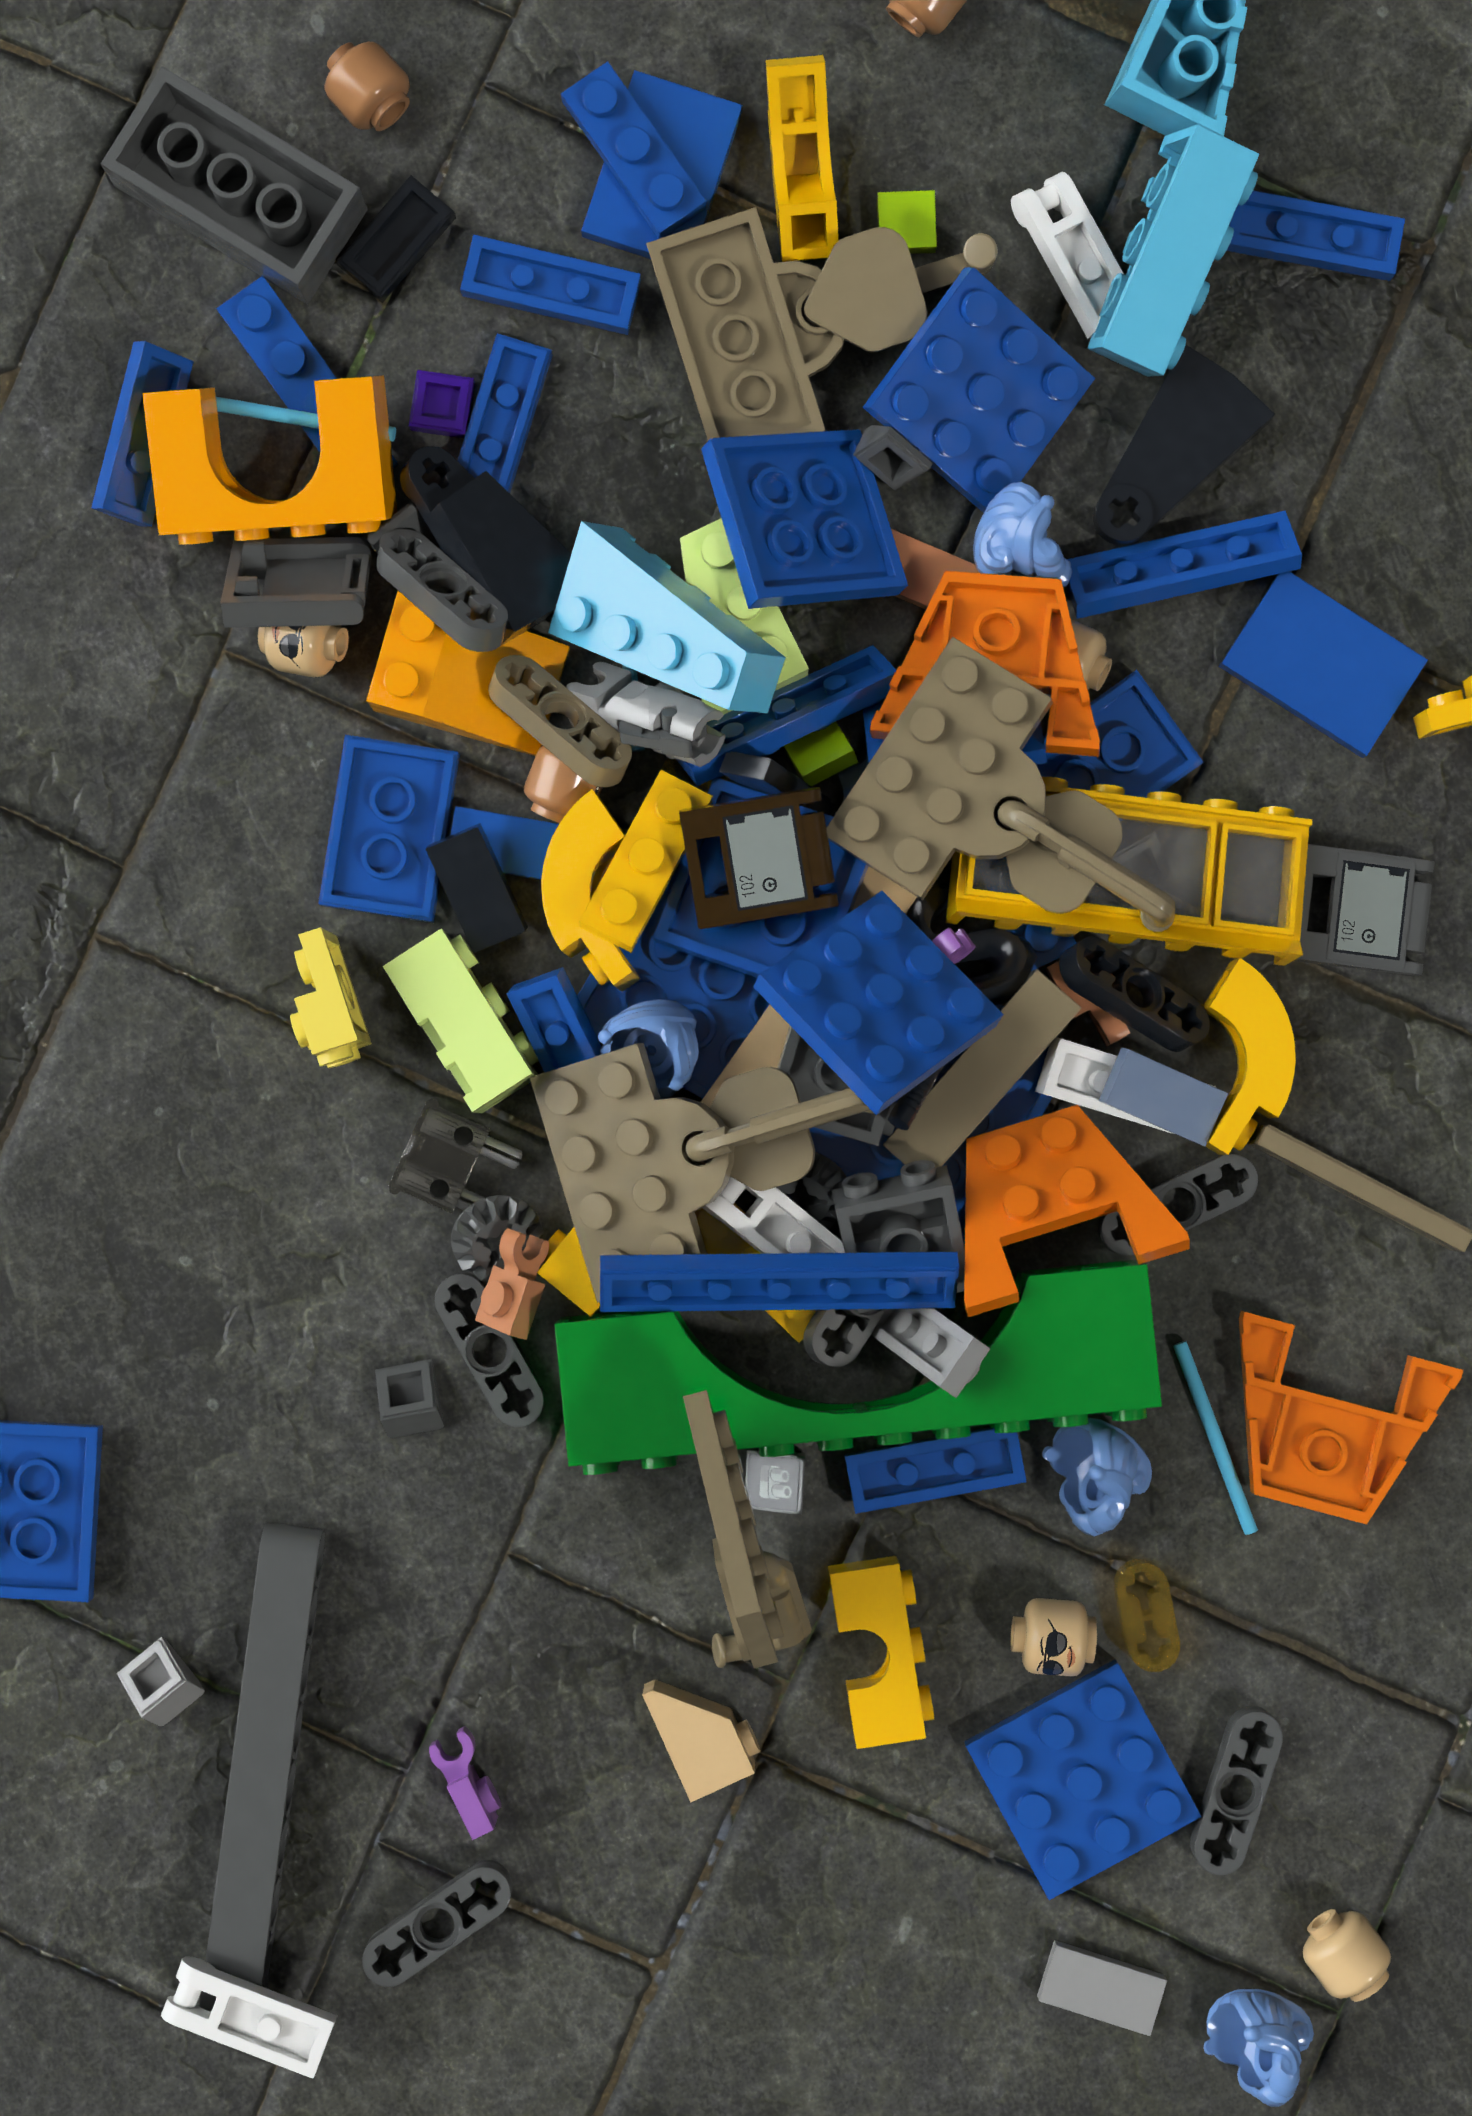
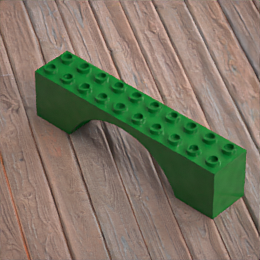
(1062, 1352)

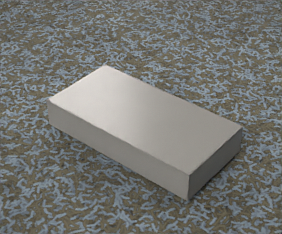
(1102, 1988)

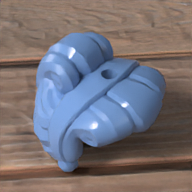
(1015, 536)
(667, 1028)
(1100, 1472)
(1262, 2038)

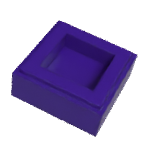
(441, 404)

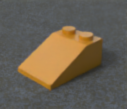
(445, 686)

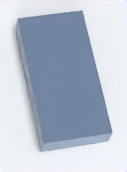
(1163, 1096)

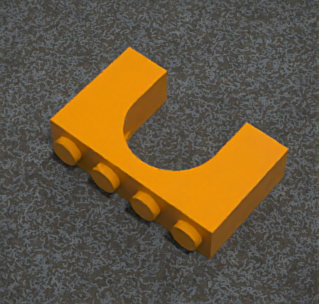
(201, 496)

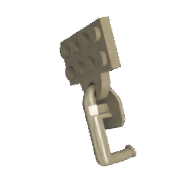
(745, 324)
(948, 773)
(633, 1156)
(756, 1584)

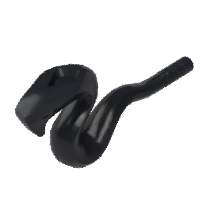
(1012, 962)

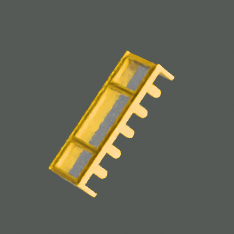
(1227, 869)

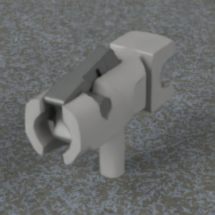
(652, 715)

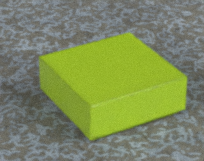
(911, 216)
(821, 754)

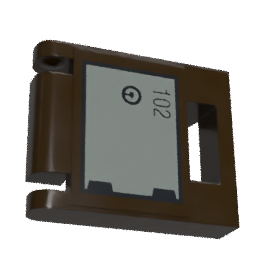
(767, 855)

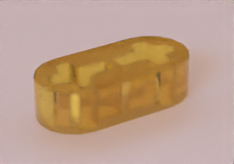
(1160, 1612)

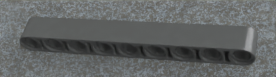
(265, 1753)

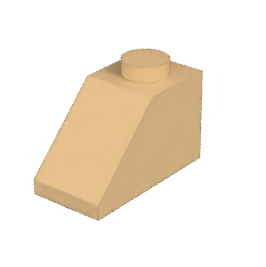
(701, 1739)

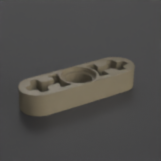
(530, 693)

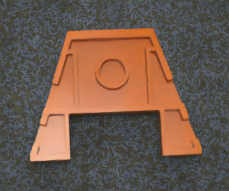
(1018, 626)
(1043, 1180)
(1324, 1448)

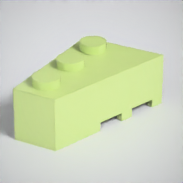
(712, 569)
(463, 1019)

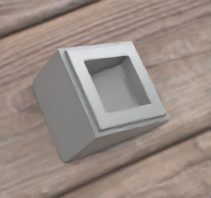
(160, 1683)

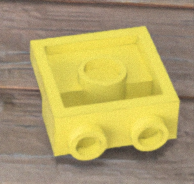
(331, 1016)

